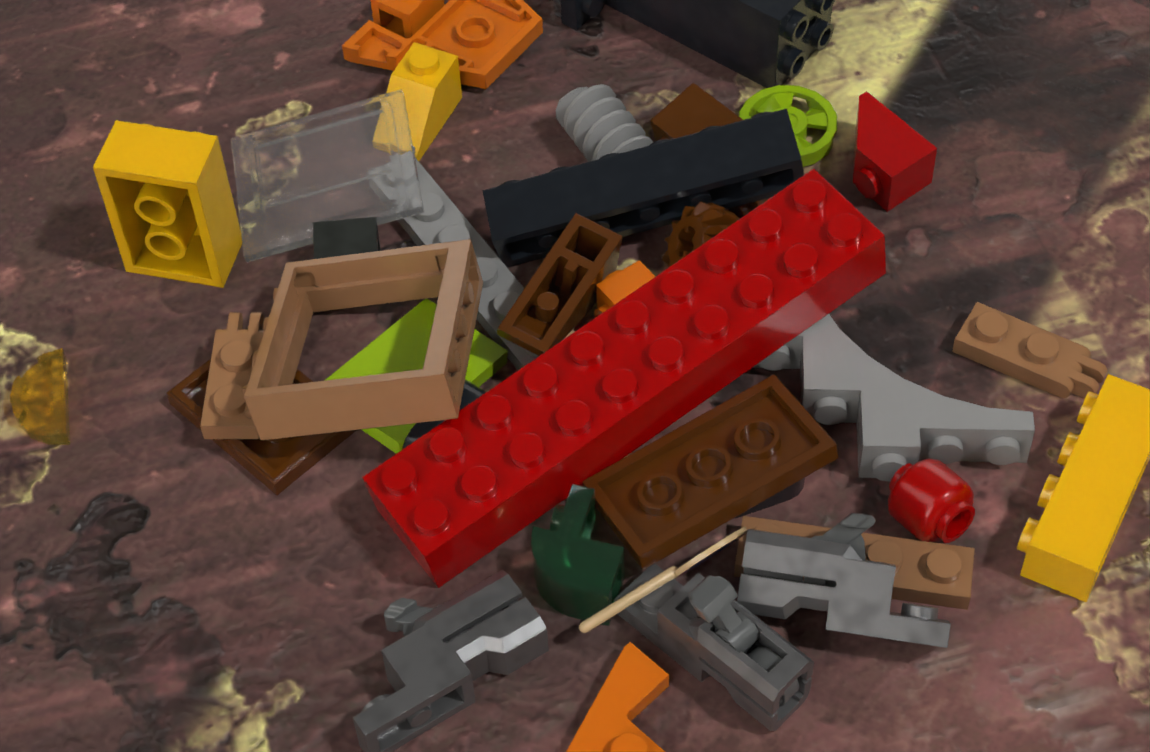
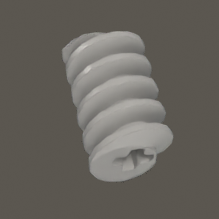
(599, 122)

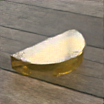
(42, 399)

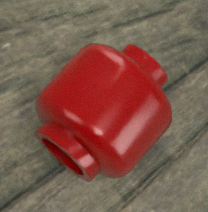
(931, 501)

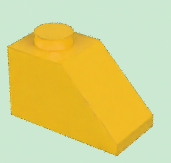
(430, 91)

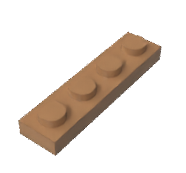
(923, 571)

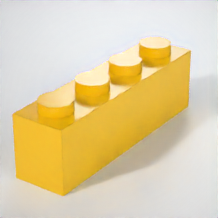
(1092, 492)

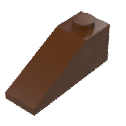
(562, 286)

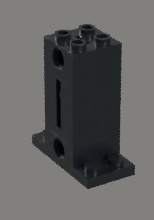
(752, 37)

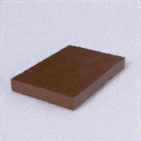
(271, 461)

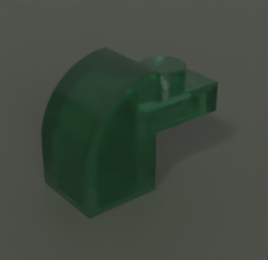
(569, 567)

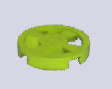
(819, 116)

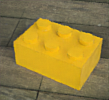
(169, 203)

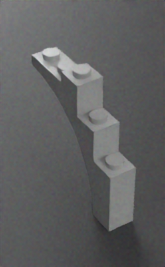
(894, 416)

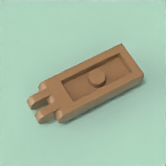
(1028, 353)
(228, 373)

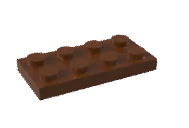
(710, 470)

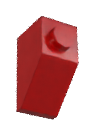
(889, 155)

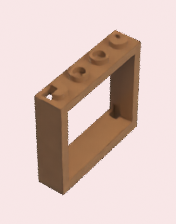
(368, 401)

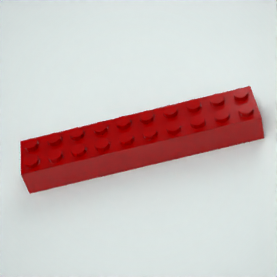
(626, 376)

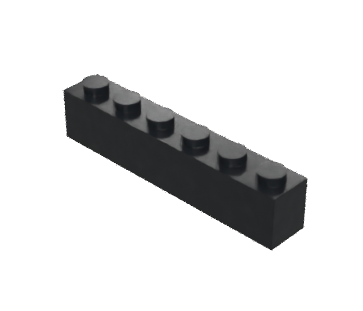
(645, 185)

